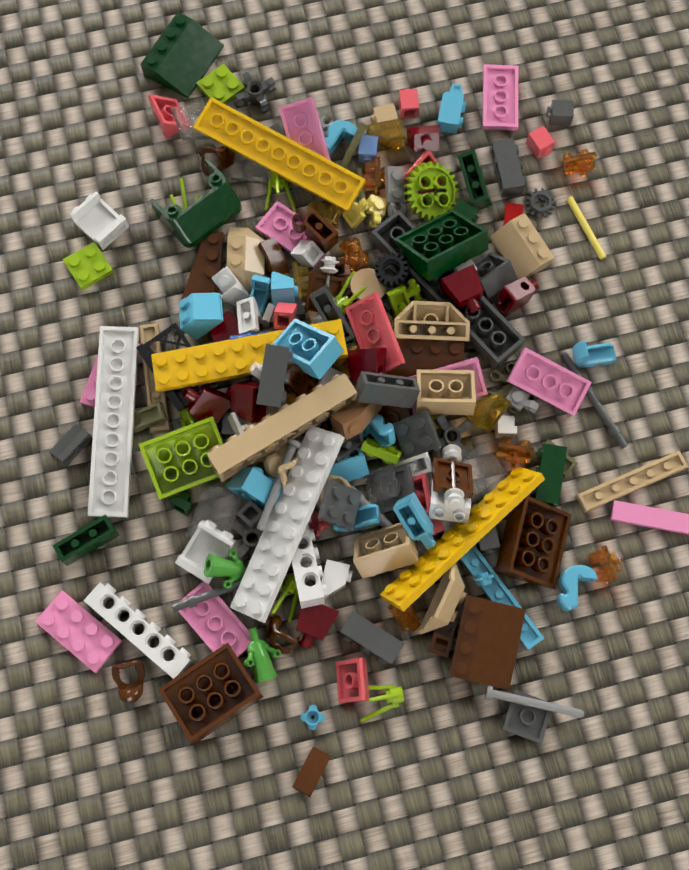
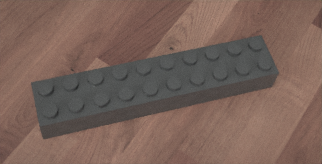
(489, 331)

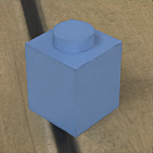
(367, 148)

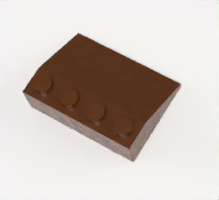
(427, 355)
(533, 543)
(487, 642)
(210, 693)

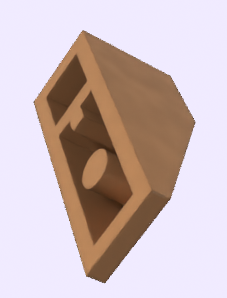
(353, 418)

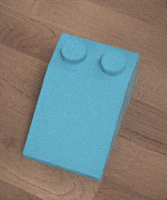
(311, 347)

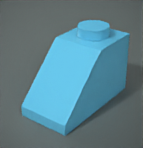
(283, 289)

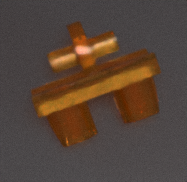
(581, 163)
(374, 183)
(354, 254)
(514, 453)
(608, 562)
(406, 619)

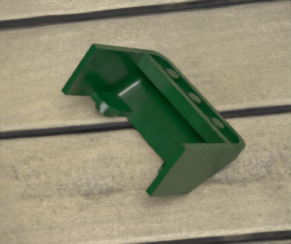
(205, 214)

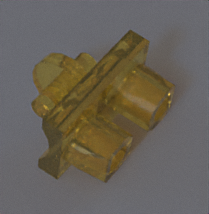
(299, 272)

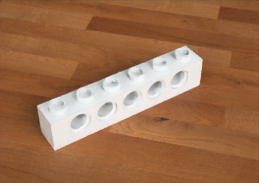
(314, 594)
(97, 601)

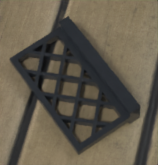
(146, 350)

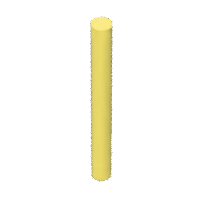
(586, 228)

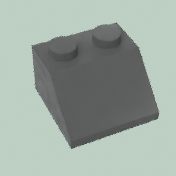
(494, 273)

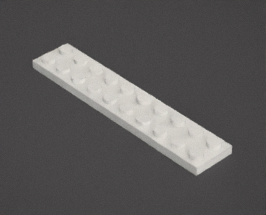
(113, 422)
(287, 523)

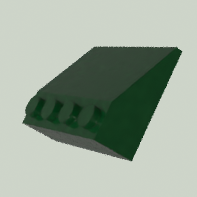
(181, 55)
(442, 244)

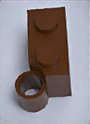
(316, 229)

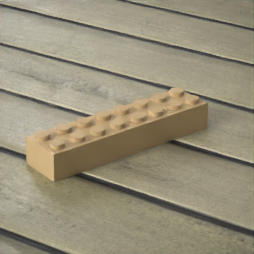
(286, 424)

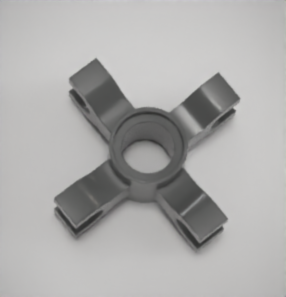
(255, 98)
(442, 423)
(243, 532)

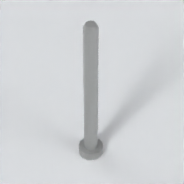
(293, 444)
(491, 693)

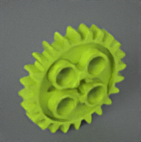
(430, 173)

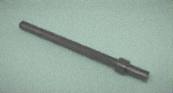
(614, 431)
(192, 601)

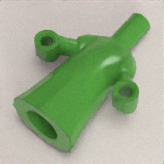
(221, 567)
(259, 657)

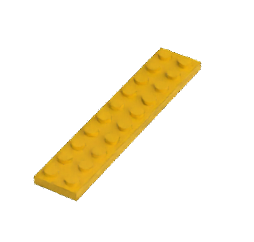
(279, 154)
(222, 359)
(461, 538)

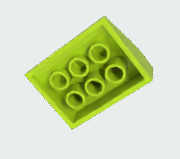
(180, 457)

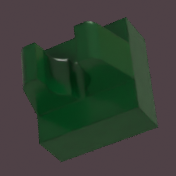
(182, 503)

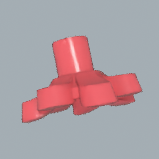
(317, 524)

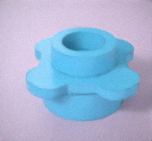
(483, 578)
(312, 723)

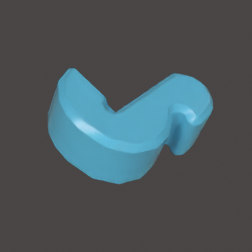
(338, 130)
(261, 291)
(593, 355)
(382, 432)
(366, 516)
(569, 585)

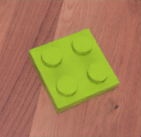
(220, 85)
(88, 266)

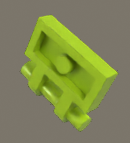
(400, 296)
(388, 454)

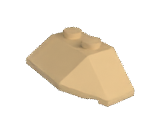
(244, 255)
(431, 322)
(444, 601)

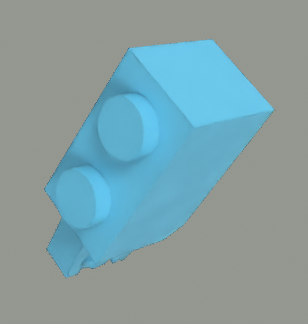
(451, 109)
(415, 520)

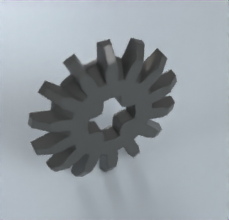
(543, 197)

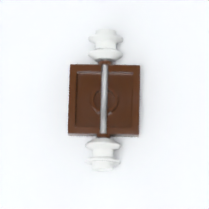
(317, 281)
(452, 477)

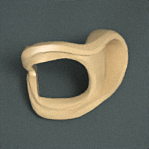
(273, 466)

